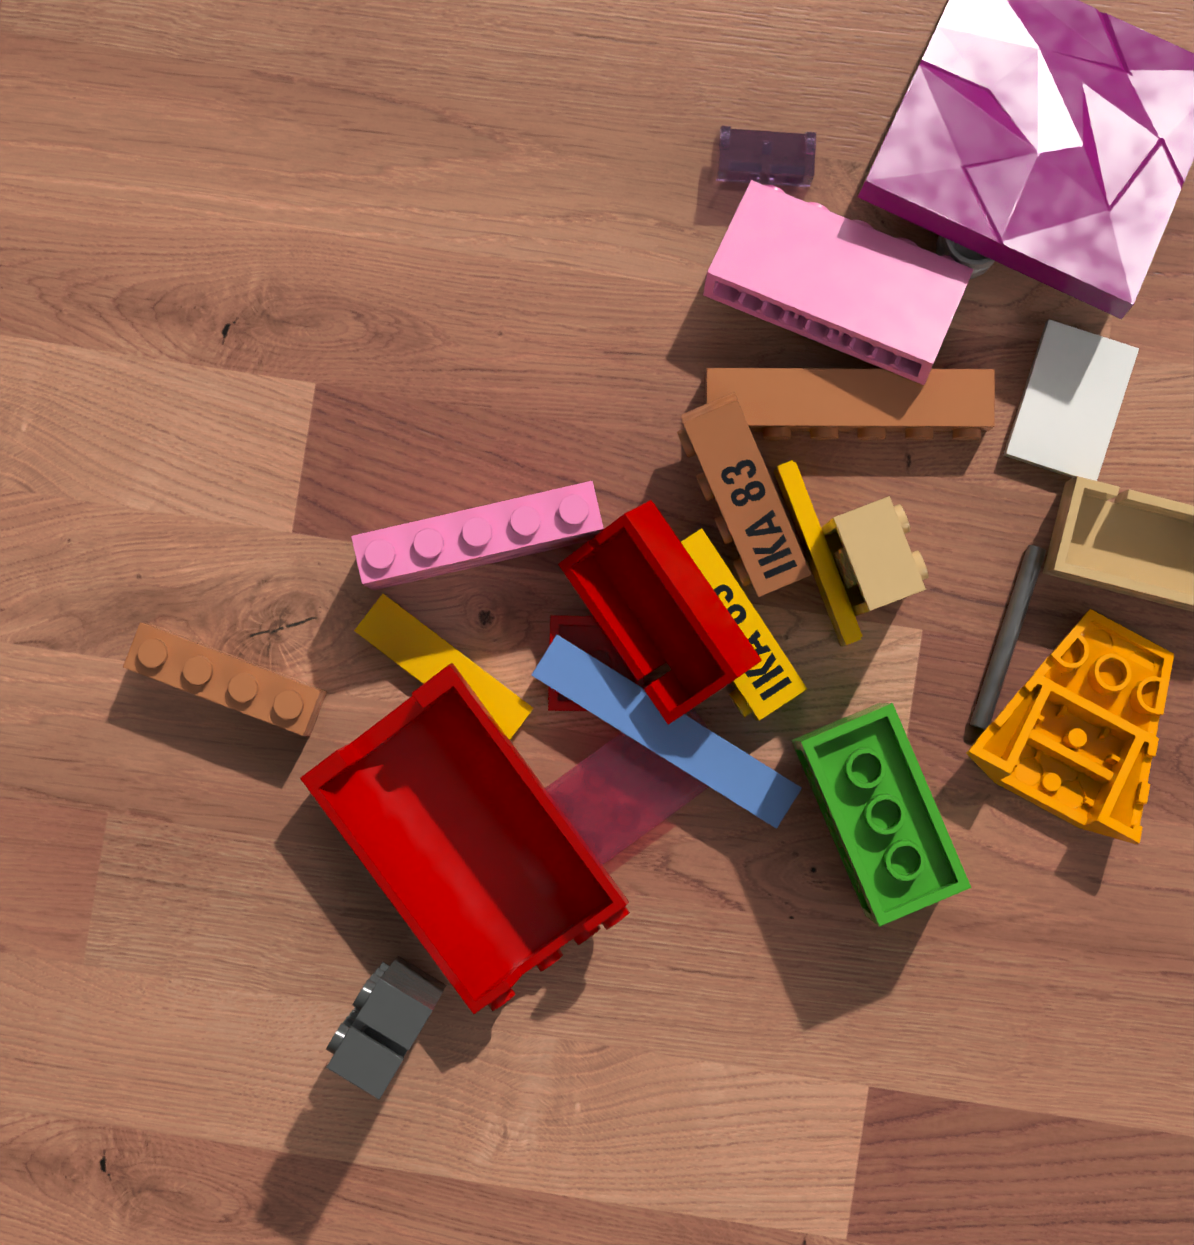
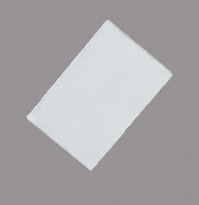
(1071, 401)

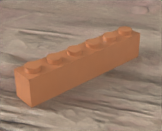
(858, 401)

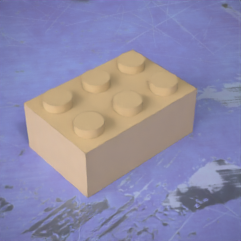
(875, 555)

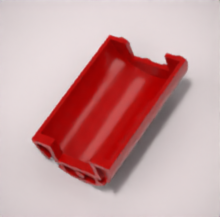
(465, 841)

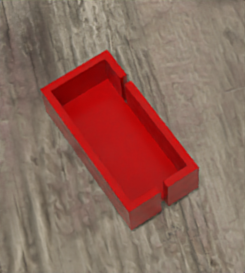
(659, 610)

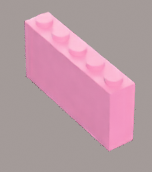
(837, 281)
(478, 536)

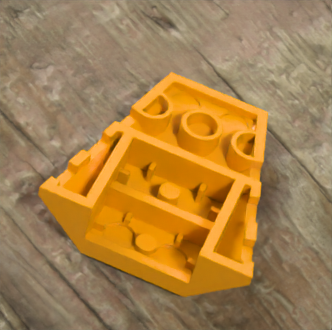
(1084, 729)

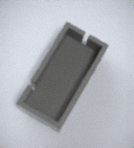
(383, 1025)

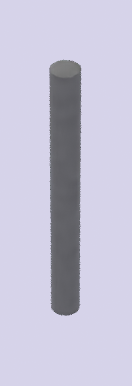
(1008, 637)

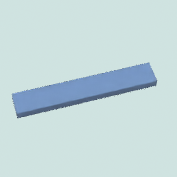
(680, 742)

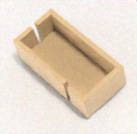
(1126, 546)

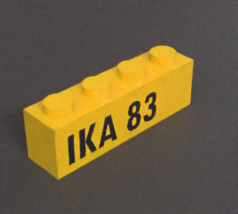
(774, 678)

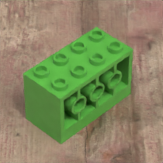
(881, 813)

